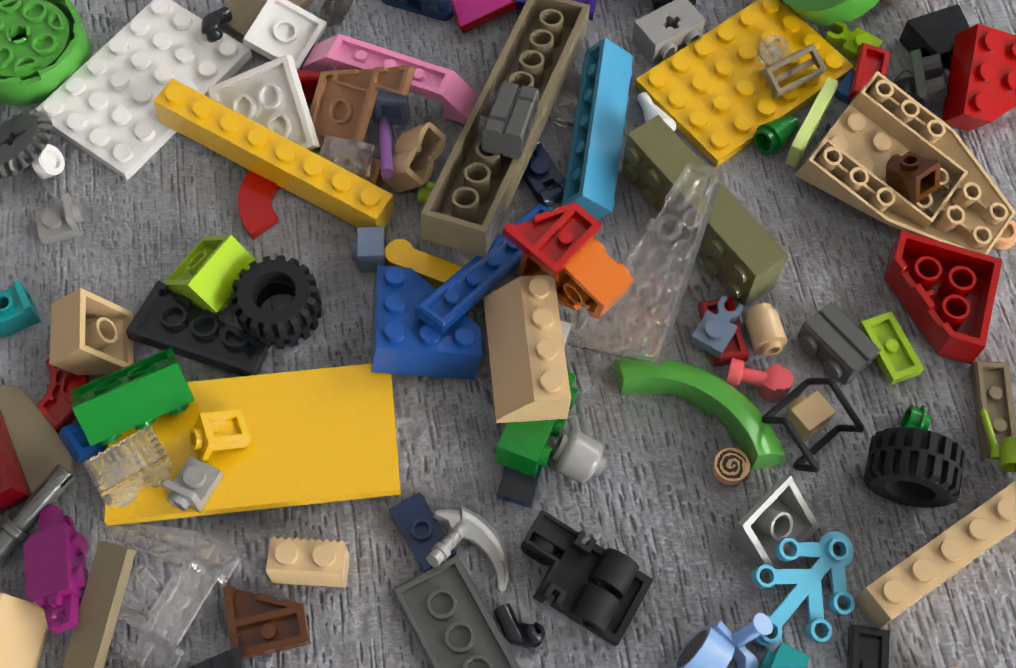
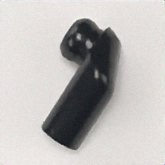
(516, 632)

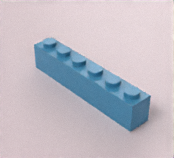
(598, 129)

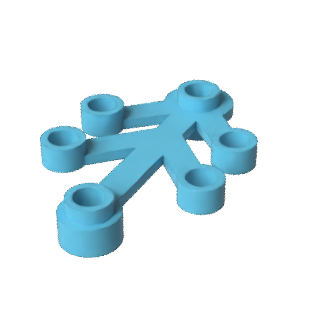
(808, 584)

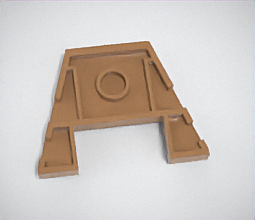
(346, 102)

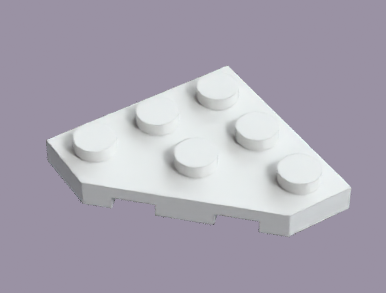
(272, 98)

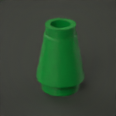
(775, 134)

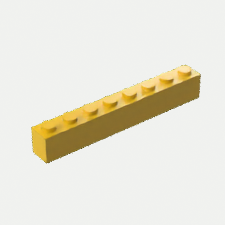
(273, 156)

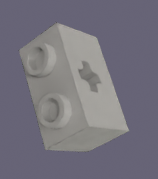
(667, 30)

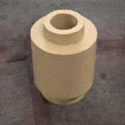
(765, 329)

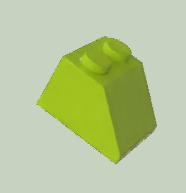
(209, 272)

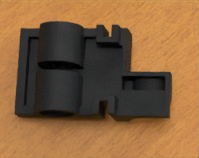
(588, 582)

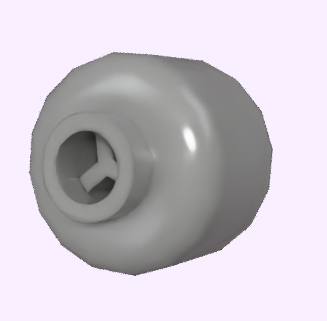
(578, 456)

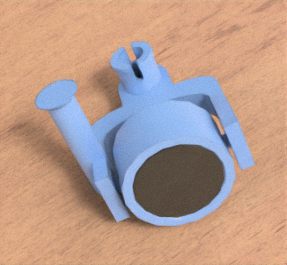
(717, 645)

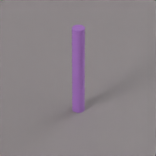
(385, 148)

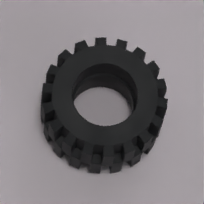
(270, 279)
(914, 467)

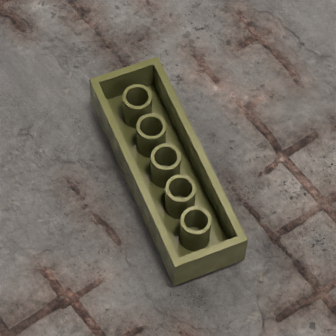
(733, 243)

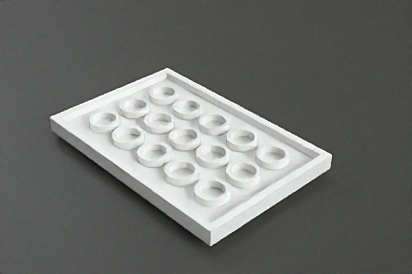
(110, 98)

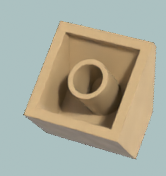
(89, 334)

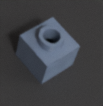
(369, 248)

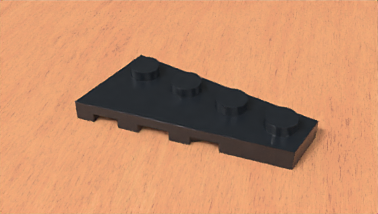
(196, 334)

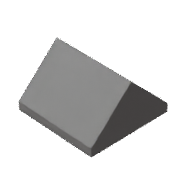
(776, 516)

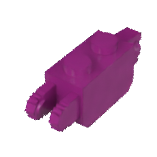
(56, 569)

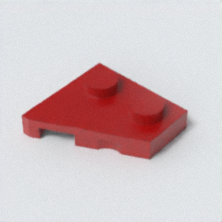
(554, 237)

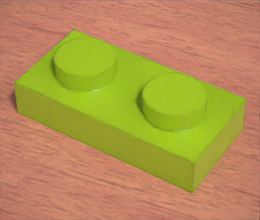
(897, 356)

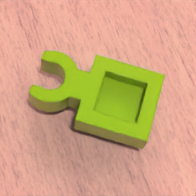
(850, 40)

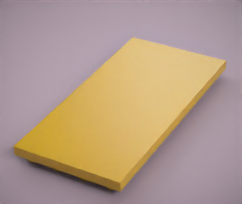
(311, 442)

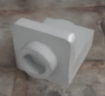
(60, 221)
(192, 485)

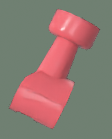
(772, 383)

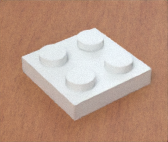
(284, 30)

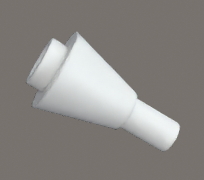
(651, 110)

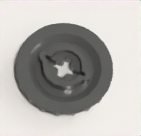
(23, 141)

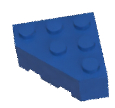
(407, 343)

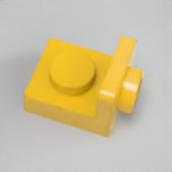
(218, 432)

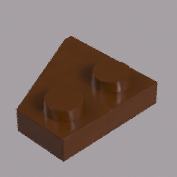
(264, 623)

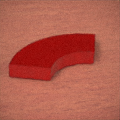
(256, 205)
(57, 402)

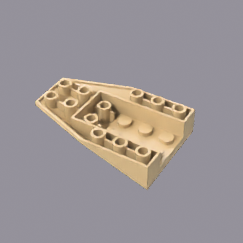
(890, 122)

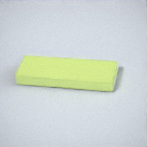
(811, 122)

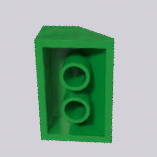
(131, 397)

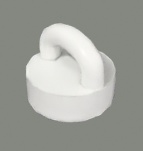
(49, 163)

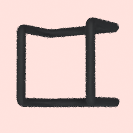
(808, 453)

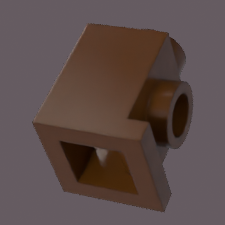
(913, 175)

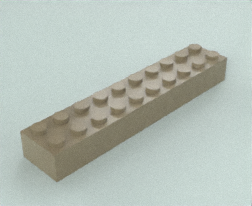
(477, 184)

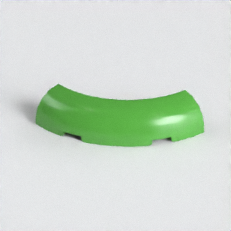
(711, 396)

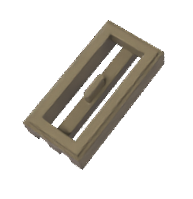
(772, 81)

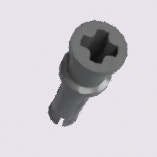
(17, 528)

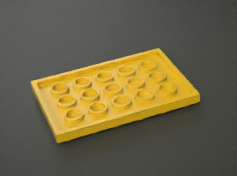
(716, 81)

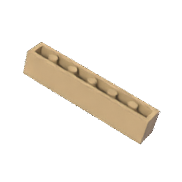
(940, 558)

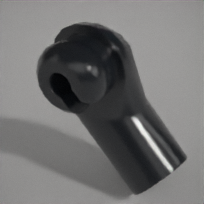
(211, 23)

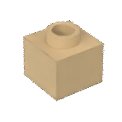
(810, 414)

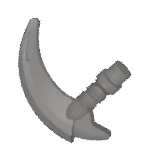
(473, 527)

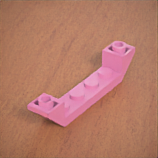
(428, 80)

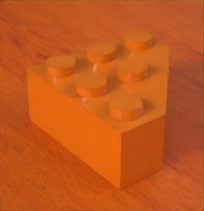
(587, 280)

